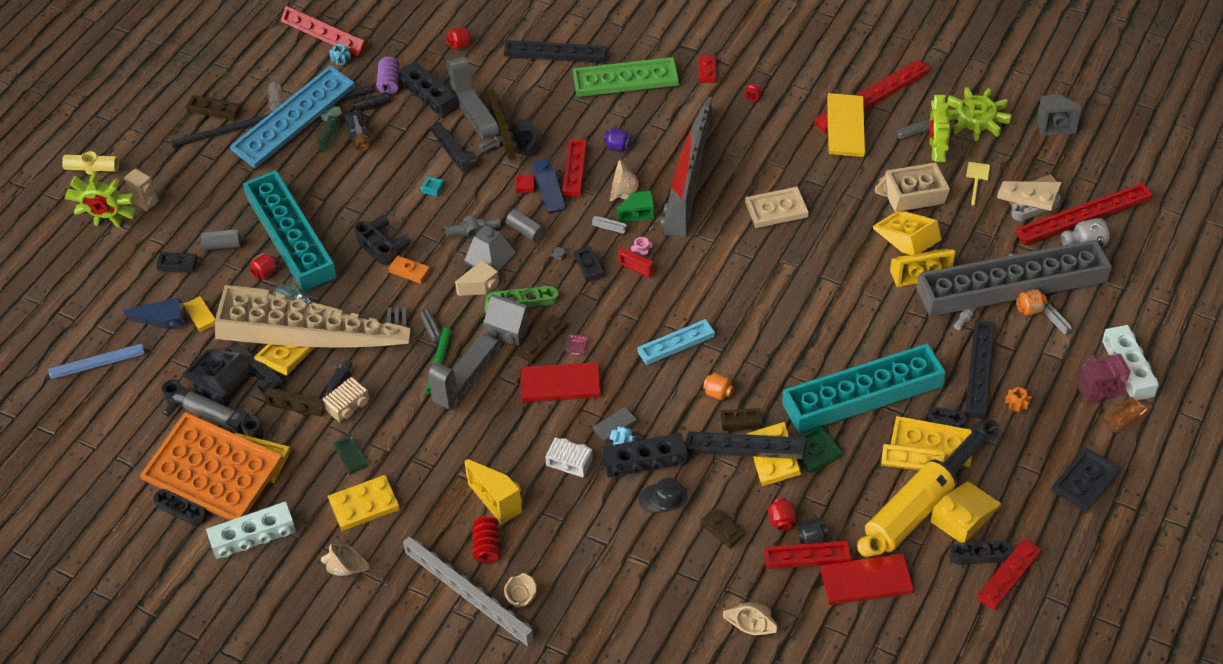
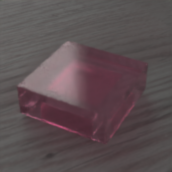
(576, 344)

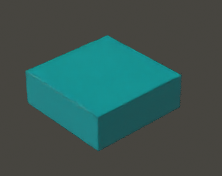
(432, 186)

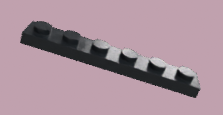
(555, 51)
(979, 369)
(746, 445)

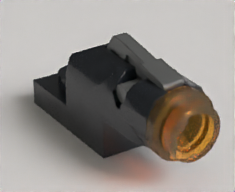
(357, 130)

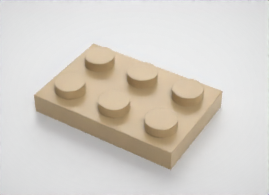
(776, 207)

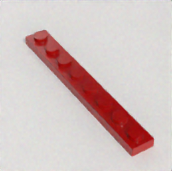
(884, 88)
(1095, 209)

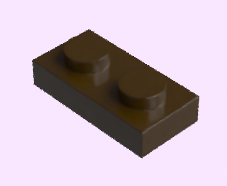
(722, 528)

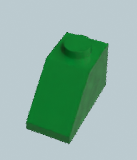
(636, 207)

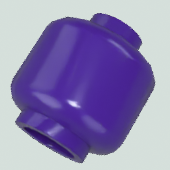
(617, 139)

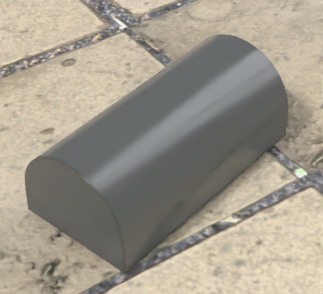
(524, 225)
(220, 239)

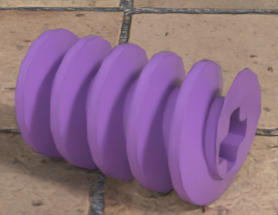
(388, 75)

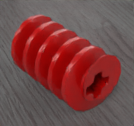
(485, 539)

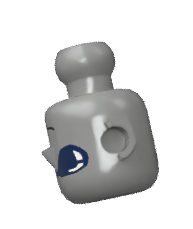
(1086, 231)

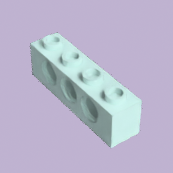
(1141, 380)
(240, 530)

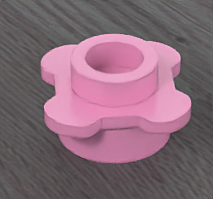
(641, 246)

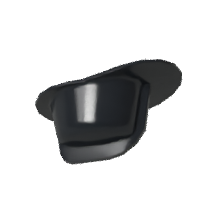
(525, 137)
(663, 496)

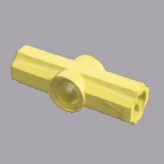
(90, 162)

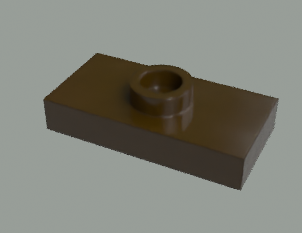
(741, 419)

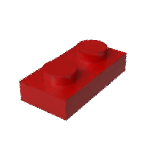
(707, 69)

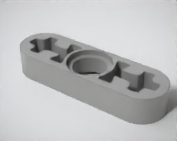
(1022, 212)

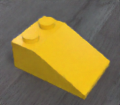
(909, 231)
(495, 491)
(964, 511)

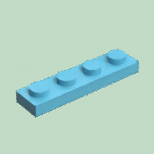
(676, 342)

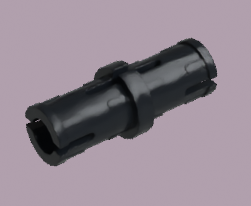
(372, 101)

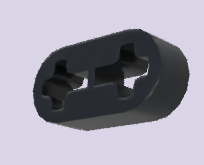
(947, 417)

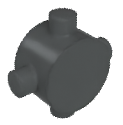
(559, 254)

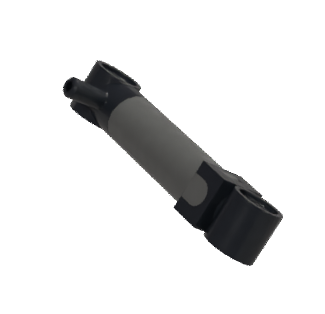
(234, 420)

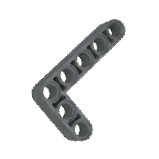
(468, 100)
(451, 385)

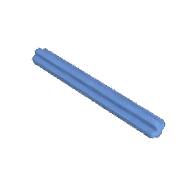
(96, 361)

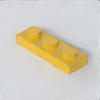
(908, 457)

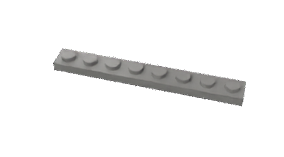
(473, 594)

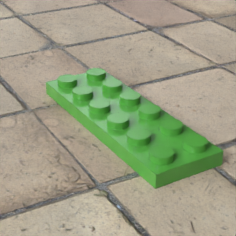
(625, 77)

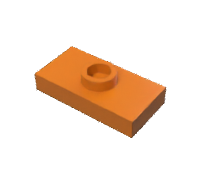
(409, 269)

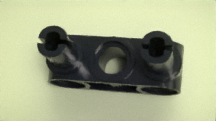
(376, 244)

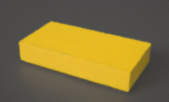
(199, 314)

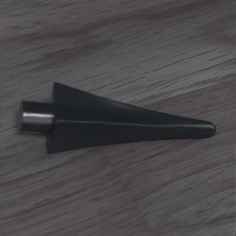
(341, 374)

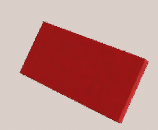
(560, 382)
(866, 579)

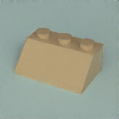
(916, 187)

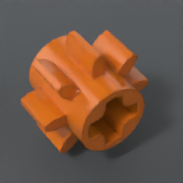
(1018, 399)

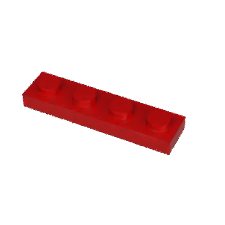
(574, 168)
(806, 554)
(1009, 574)

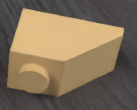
(477, 280)

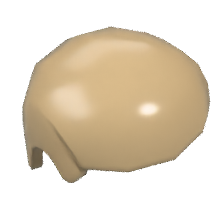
(520, 590)

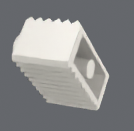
(569, 457)

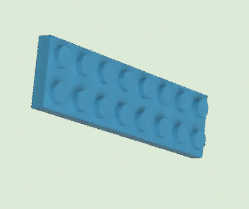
(292, 116)

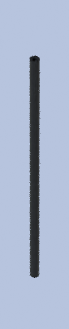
(250, 122)

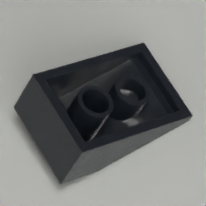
(220, 368)

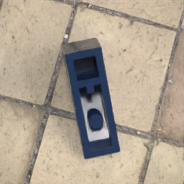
(548, 185)
(163, 314)

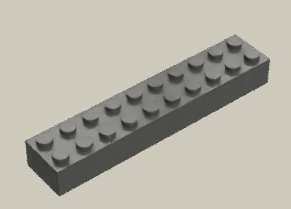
(1008, 276)

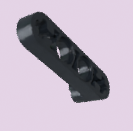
(461, 160)
(267, 377)

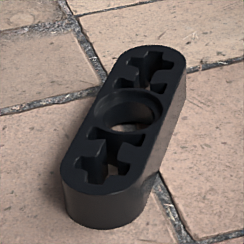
(175, 500)
(974, 558)

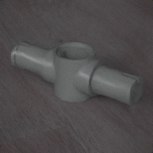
(471, 226)

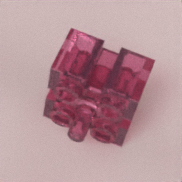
(1103, 378)

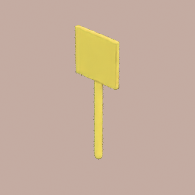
(977, 171)

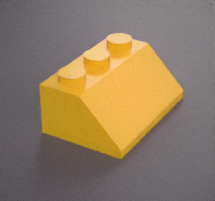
(907, 268)

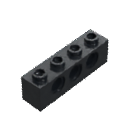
(428, 89)
(644, 455)

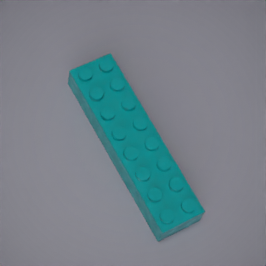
(289, 231)
(863, 388)

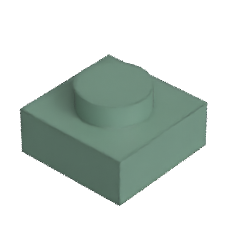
(333, 111)

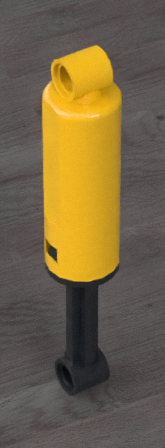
(921, 494)

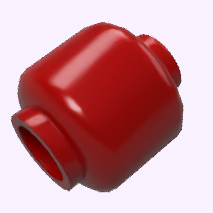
(459, 38)
(263, 266)
(782, 514)

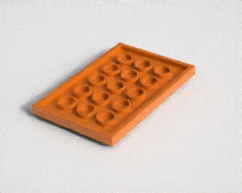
(212, 467)

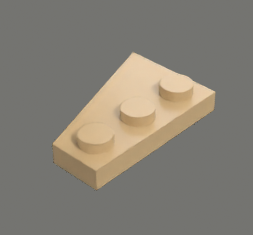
(1033, 194)

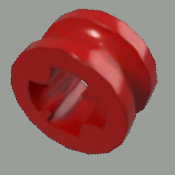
(752, 96)

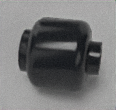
(813, 531)

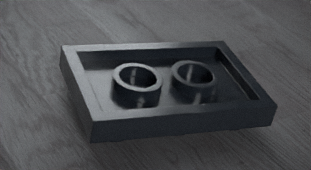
(1085, 479)

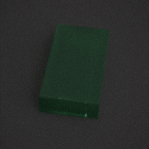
(327, 134)
(350, 455)

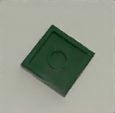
(820, 450)

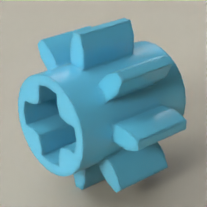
(340, 54)
(622, 435)

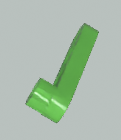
(520, 295)

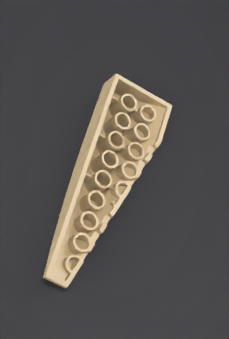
(267, 318)

